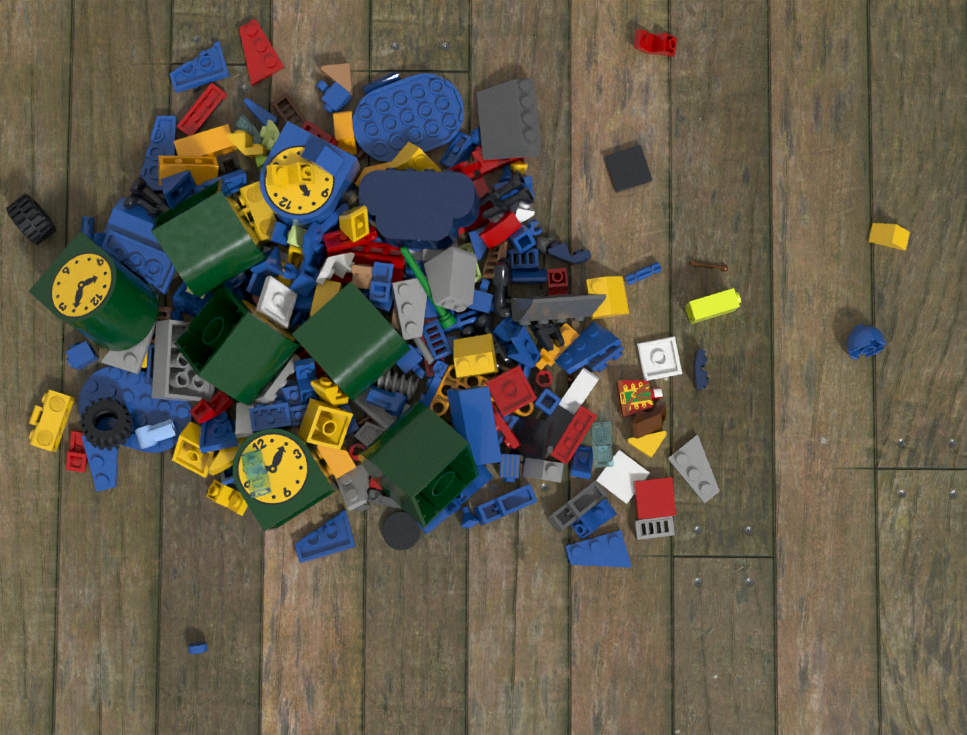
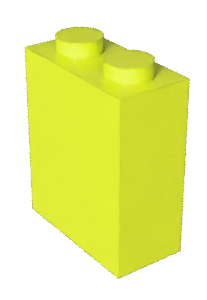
(713, 306)

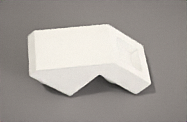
(520, 209)
(336, 265)
(578, 391)

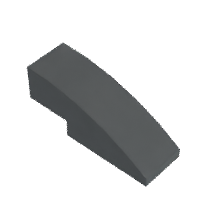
(576, 506)

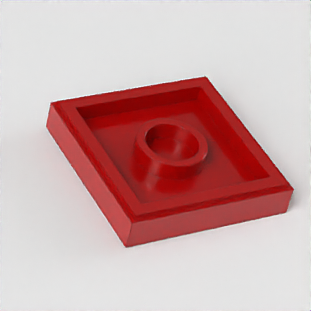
(511, 391)
(654, 498)

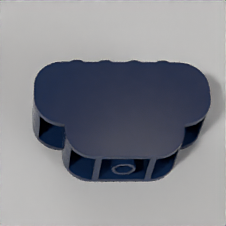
(419, 206)

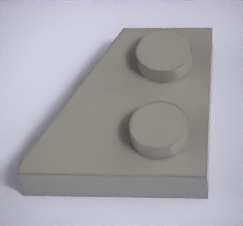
(354, 487)

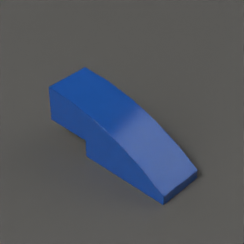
(505, 504)

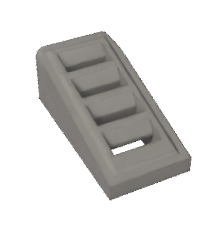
(638, 528)

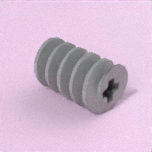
(398, 384)

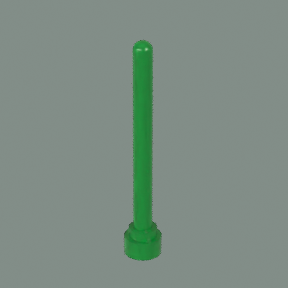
(446, 319)

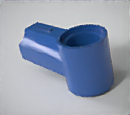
(392, 402)

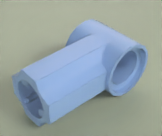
(150, 435)

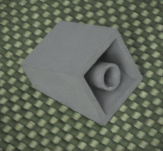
(452, 278)

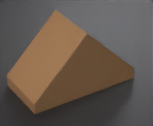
(339, 73)

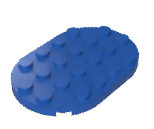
(412, 110)
(137, 397)

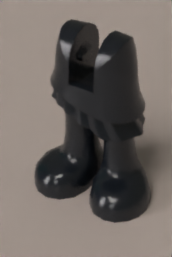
(136, 198)
(500, 206)
(502, 278)
(483, 324)
(542, 333)

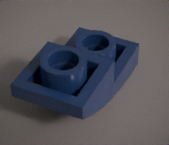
(699, 375)

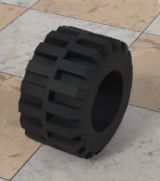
(31, 219)
(101, 410)

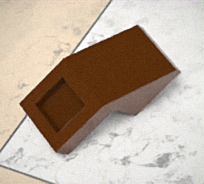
(649, 421)

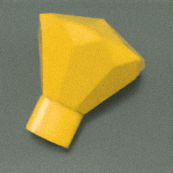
(520, 166)

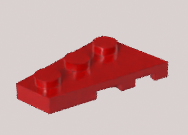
(259, 53)

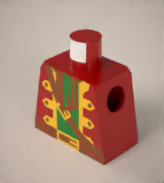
(636, 396)

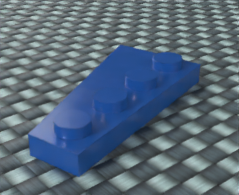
(161, 143)
(142, 259)

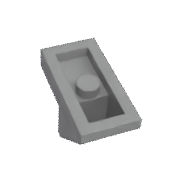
(543, 470)

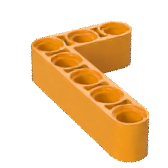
(455, 383)

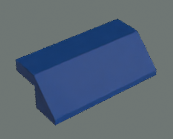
(132, 224)
(475, 422)

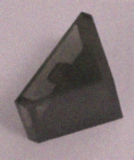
(229, 163)

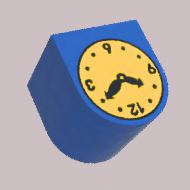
(312, 202)

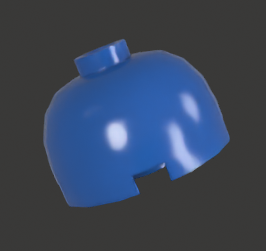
(865, 340)

